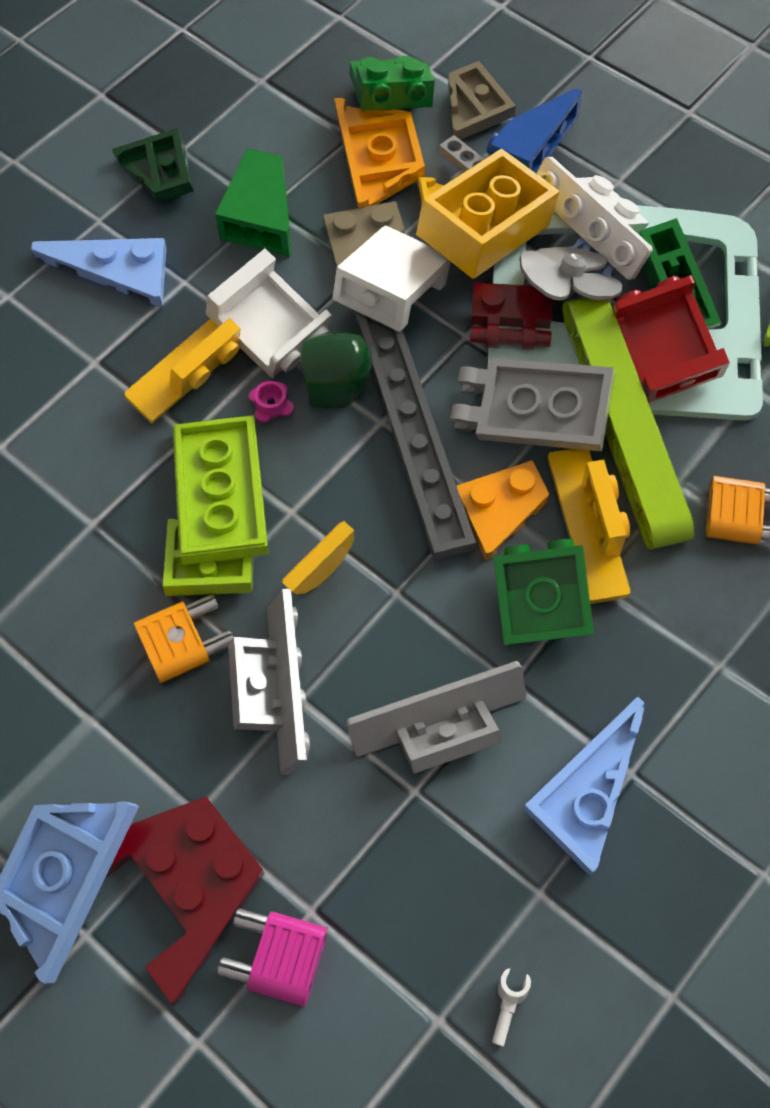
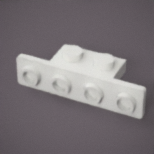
(600, 217)

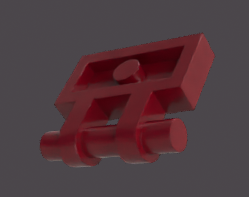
(511, 307)

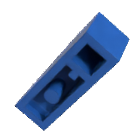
(538, 131)

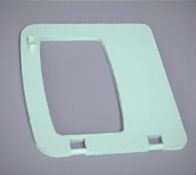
(741, 337)

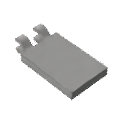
(537, 403)

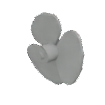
(562, 275)

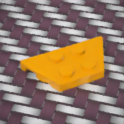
(379, 151)

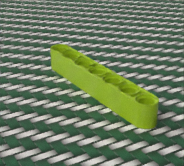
(631, 427)

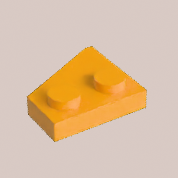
(502, 504)

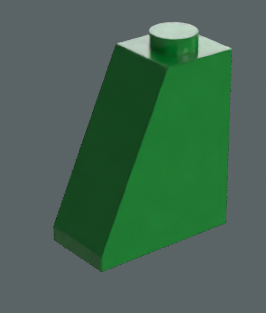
(256, 205)

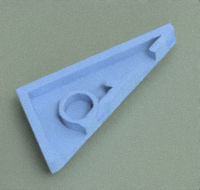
(119, 263)
(582, 797)

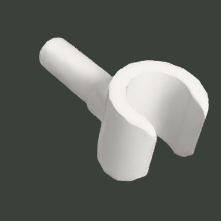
(508, 1005)

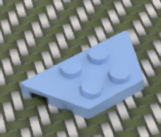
(58, 874)

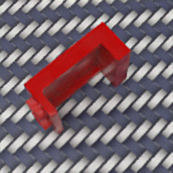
(668, 338)

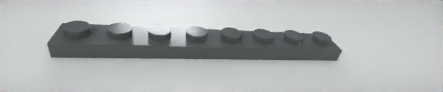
(417, 440)

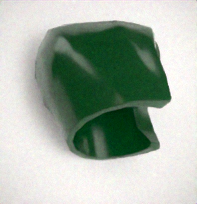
(335, 368)

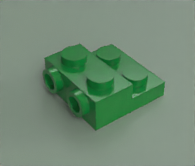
(392, 83)
(543, 592)

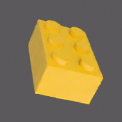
(486, 213)

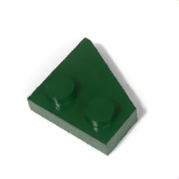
(158, 164)

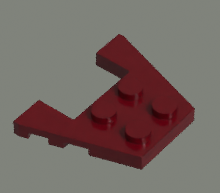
(201, 877)

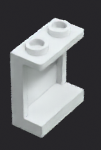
(389, 276)
(268, 312)

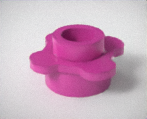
(268, 392)

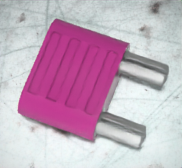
(284, 959)

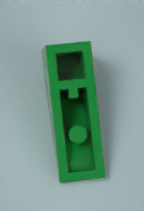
(673, 258)

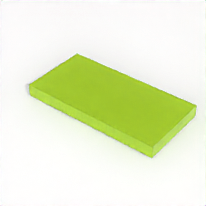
(219, 490)

